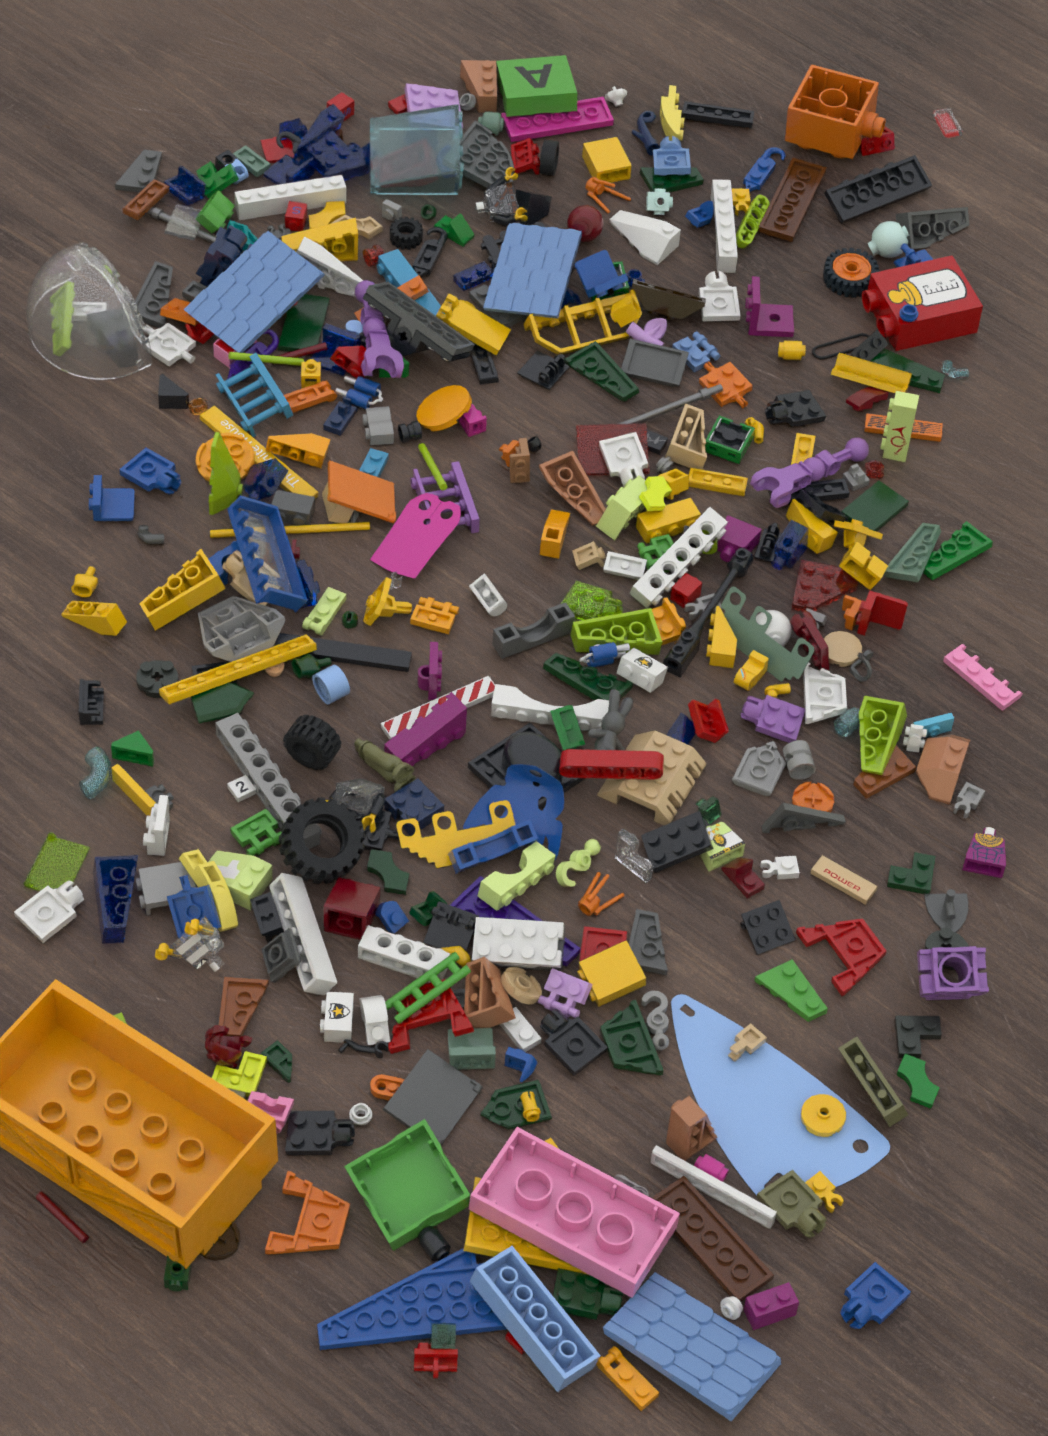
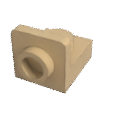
(588, 555)

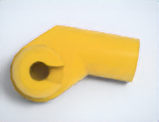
(759, 429)
(463, 955)

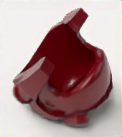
(224, 1049)

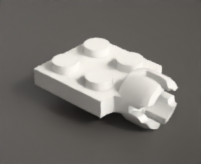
(720, 299)
(624, 456)
(50, 910)

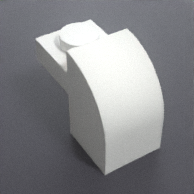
(375, 1019)

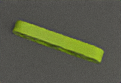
(751, 221)

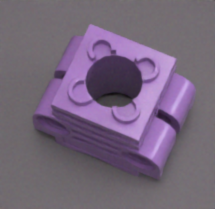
(964, 960)

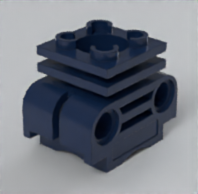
(221, 254)

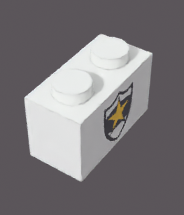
(642, 670)
(338, 1016)

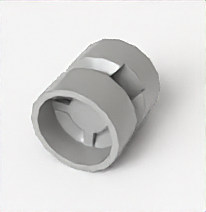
(799, 760)

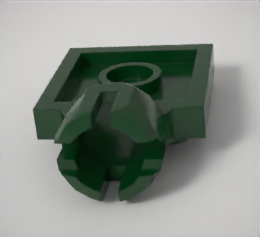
(585, 1295)

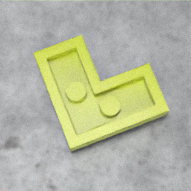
(246, 1077)

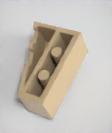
(688, 439)

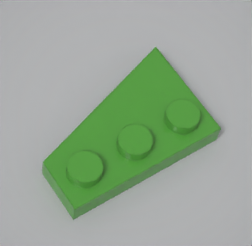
(793, 988)

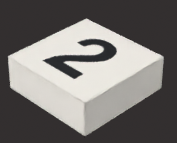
(241, 788)

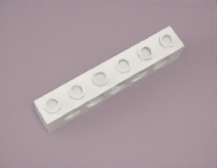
(708, 521)

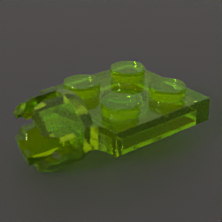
(591, 601)

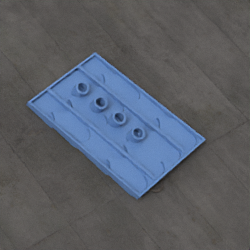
(533, 270)
(254, 292)
(692, 1346)

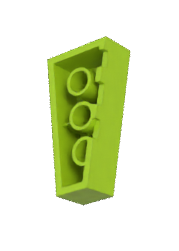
(632, 627)

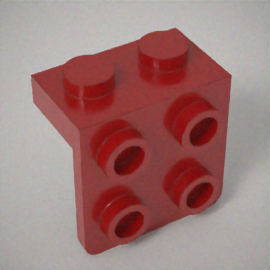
(881, 610)

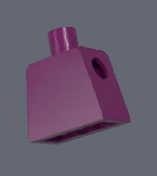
(738, 535)

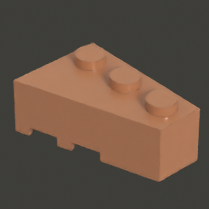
(481, 82)

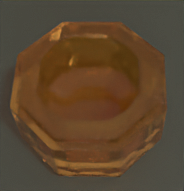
(198, 406)

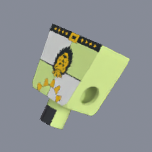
(726, 846)

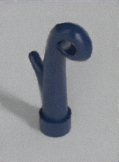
(644, 133)

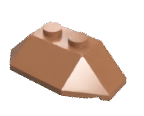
(942, 765)

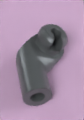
(149, 538)

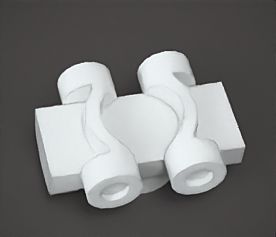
(914, 740)

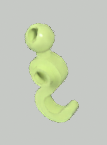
(579, 861)

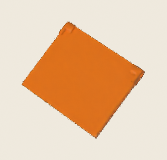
(361, 492)

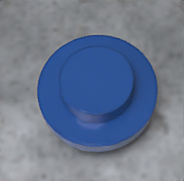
(908, 313)

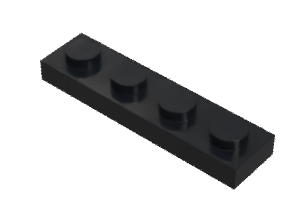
(717, 114)
(824, 490)

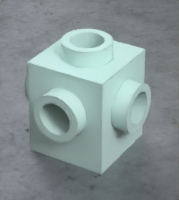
(652, 205)

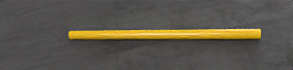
(303, 529)

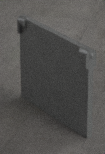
(433, 1093)

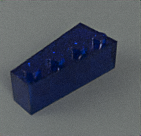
(113, 890)

